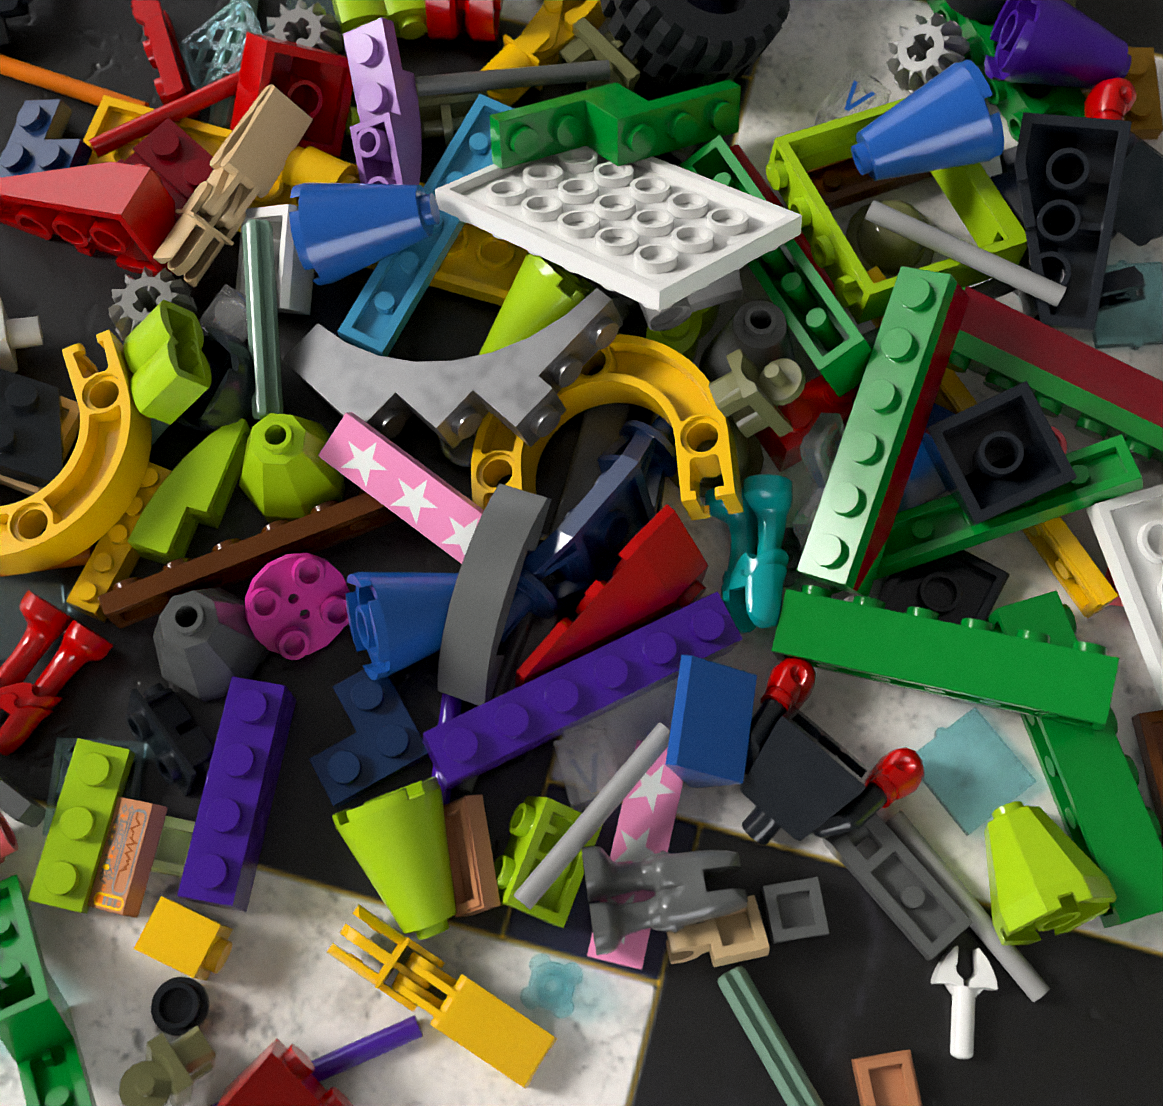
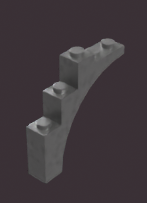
(454, 396)

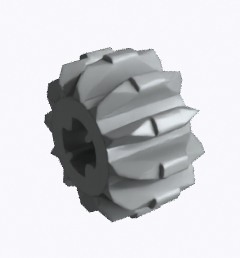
(307, 27)
(926, 51)
(143, 296)

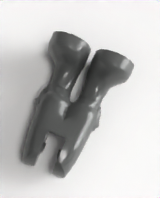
(677, 886)

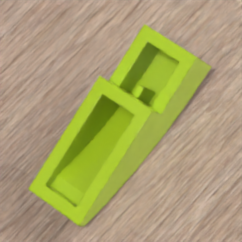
(191, 495)

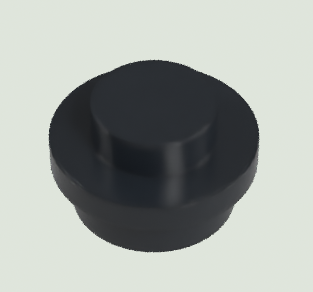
(180, 1005)

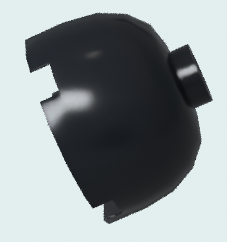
(231, 384)

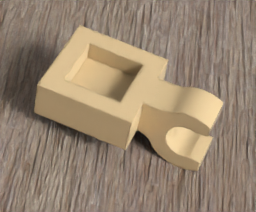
(727, 938)

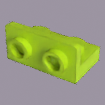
(534, 832)

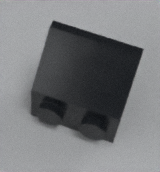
(997, 454)

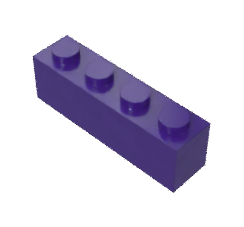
(238, 795)

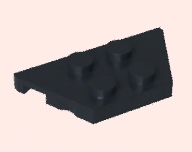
(30, 430)

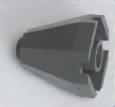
(206, 642)

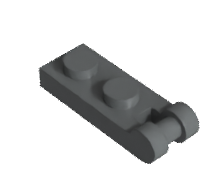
(901, 887)

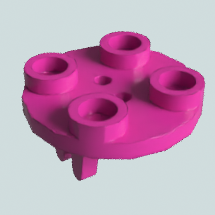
(278, 620)

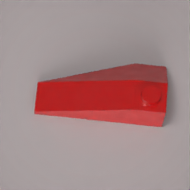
(94, 207)
(653, 579)

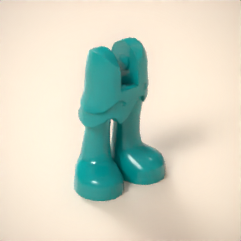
(755, 582)

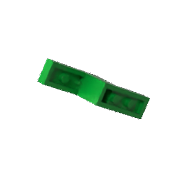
(614, 124)
(34, 1013)

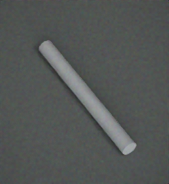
(965, 253)
(593, 817)
(982, 923)

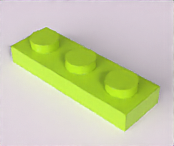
(81, 825)

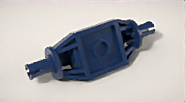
(600, 525)

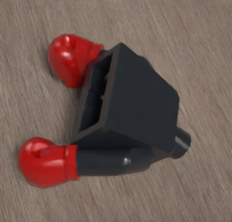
(1141, 191)
(805, 776)

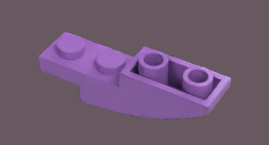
(387, 105)

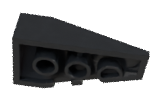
(1069, 200)

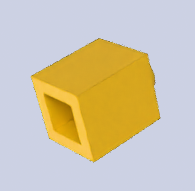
(185, 940)

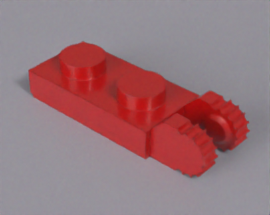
(163, 51)

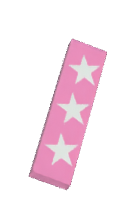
(402, 484)
(641, 831)

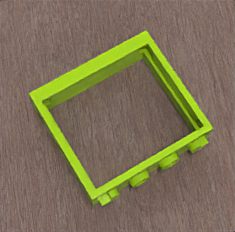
(966, 187)

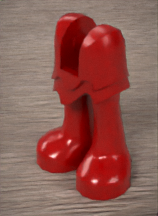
(33, 702)

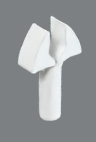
(963, 996)

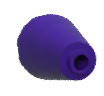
(1053, 46)

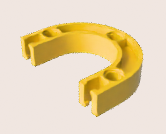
(636, 374)
(96, 480)

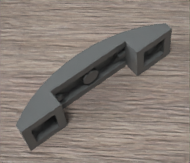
(486, 591)

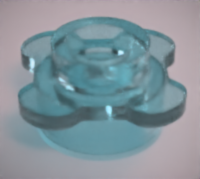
(557, 1001)

